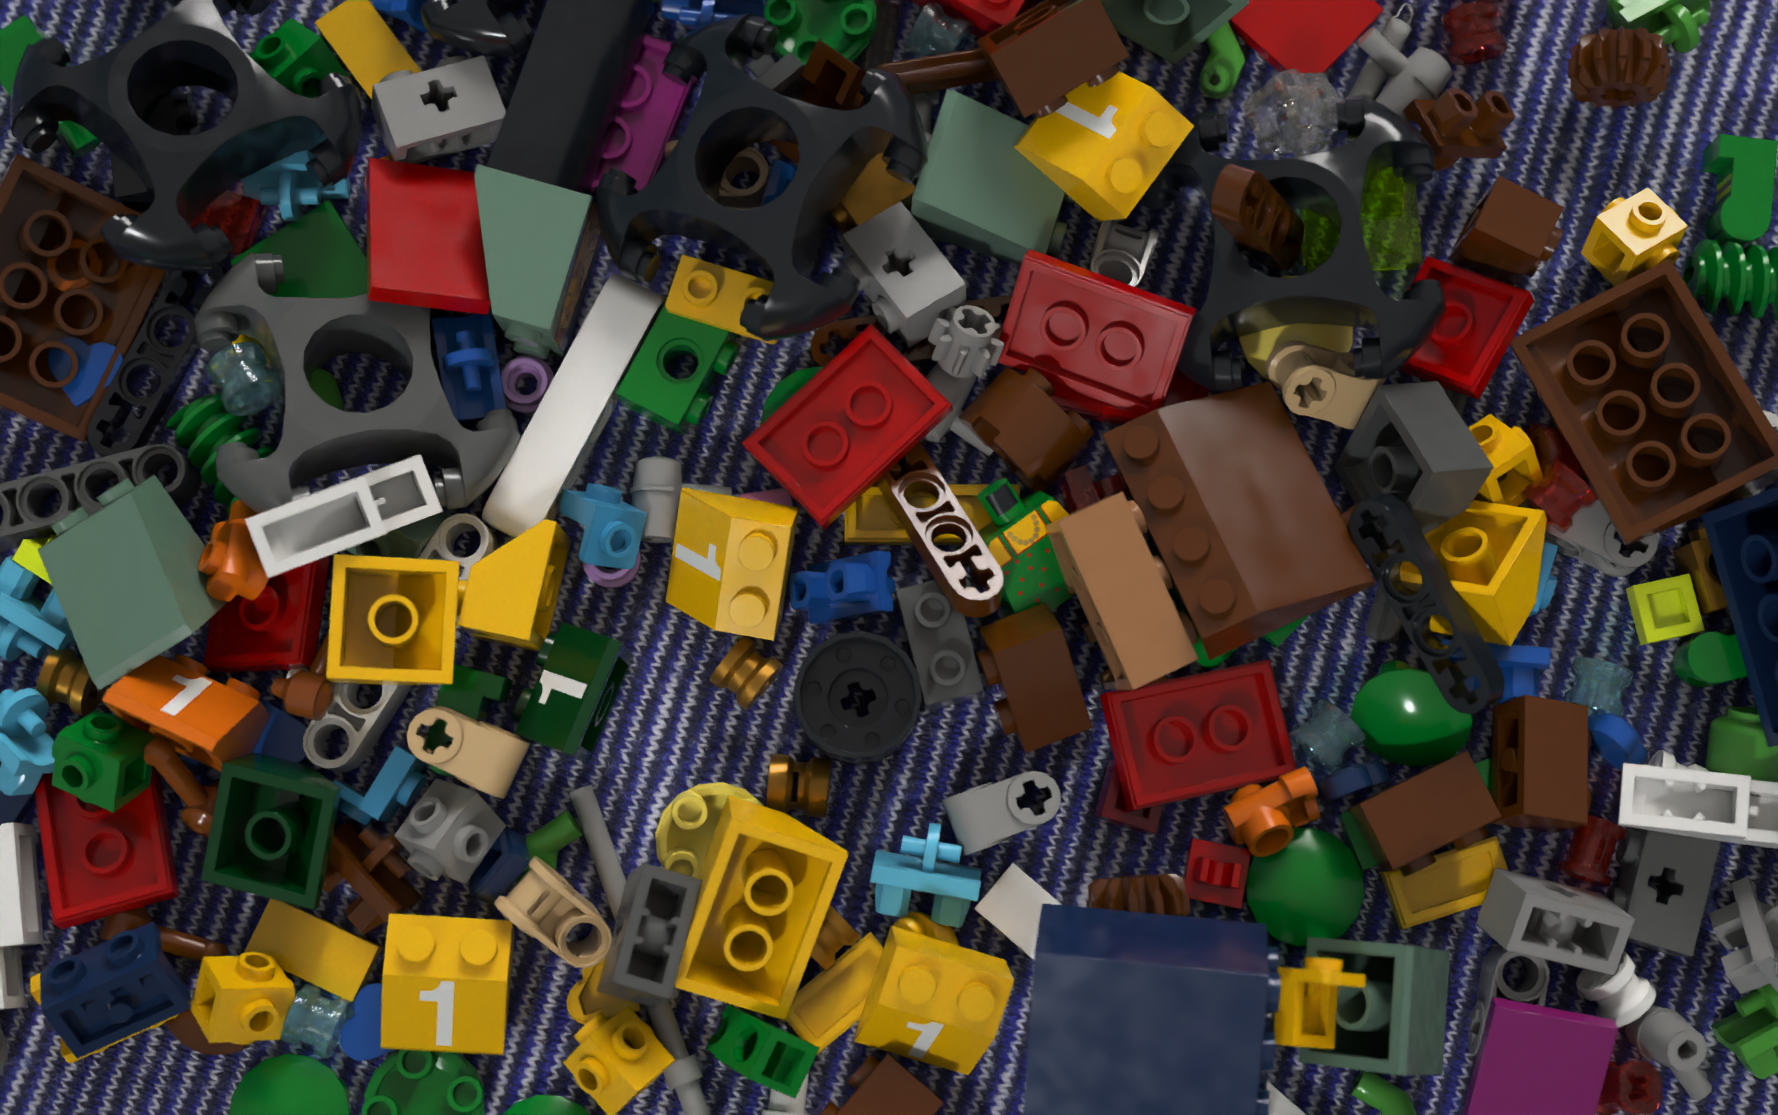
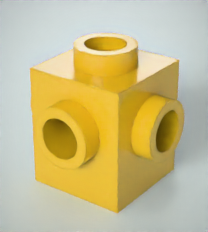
(1633, 236)
(1512, 461)
(242, 998)
(617, 1059)

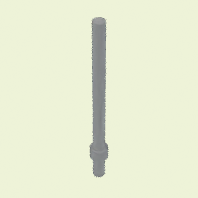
(685, 1070)

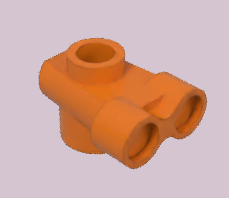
(231, 558)
(1267, 814)

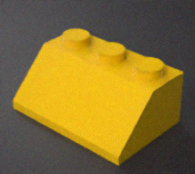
(758, 908)

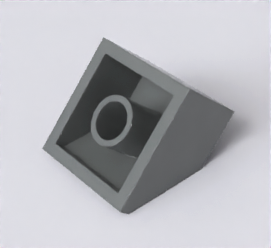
(1418, 451)

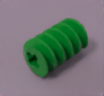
(1733, 275)
(202, 429)

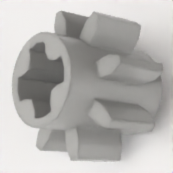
(966, 341)

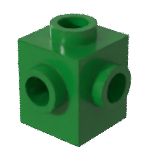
(296, 58)
(101, 760)

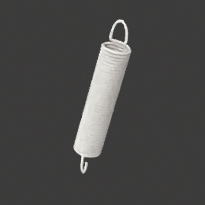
(1372, 73)

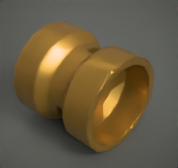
(812, 785)

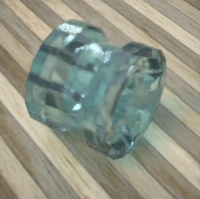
(937, 33)
(243, 378)
(1598, 685)
(1327, 736)
(316, 1021)

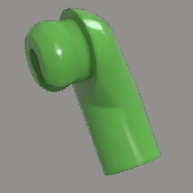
(1222, 64)

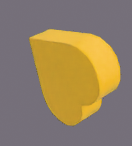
(586, 1002)

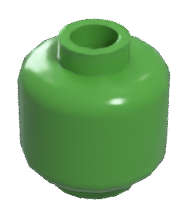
(1740, 747)

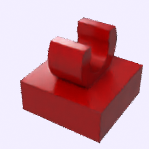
(1216, 873)

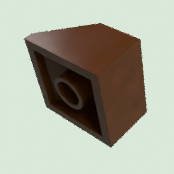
(1053, 52)

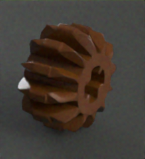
(1619, 67)
(1141, 893)

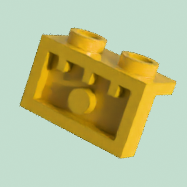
(714, 294)

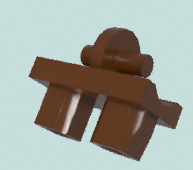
(1460, 126)
(373, 871)

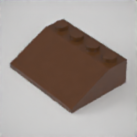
(35, 216)
(1650, 404)
(1237, 514)

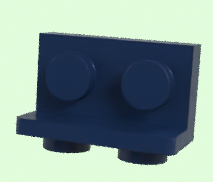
(112, 990)

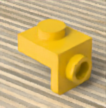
(1310, 1002)

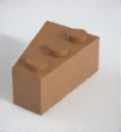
(1122, 592)

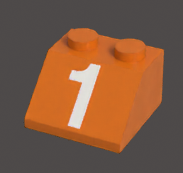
(189, 709)

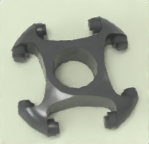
(322, 438)

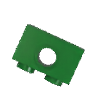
(670, 400)

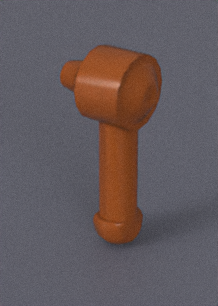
(307, 692)
(198, 799)
(172, 940)

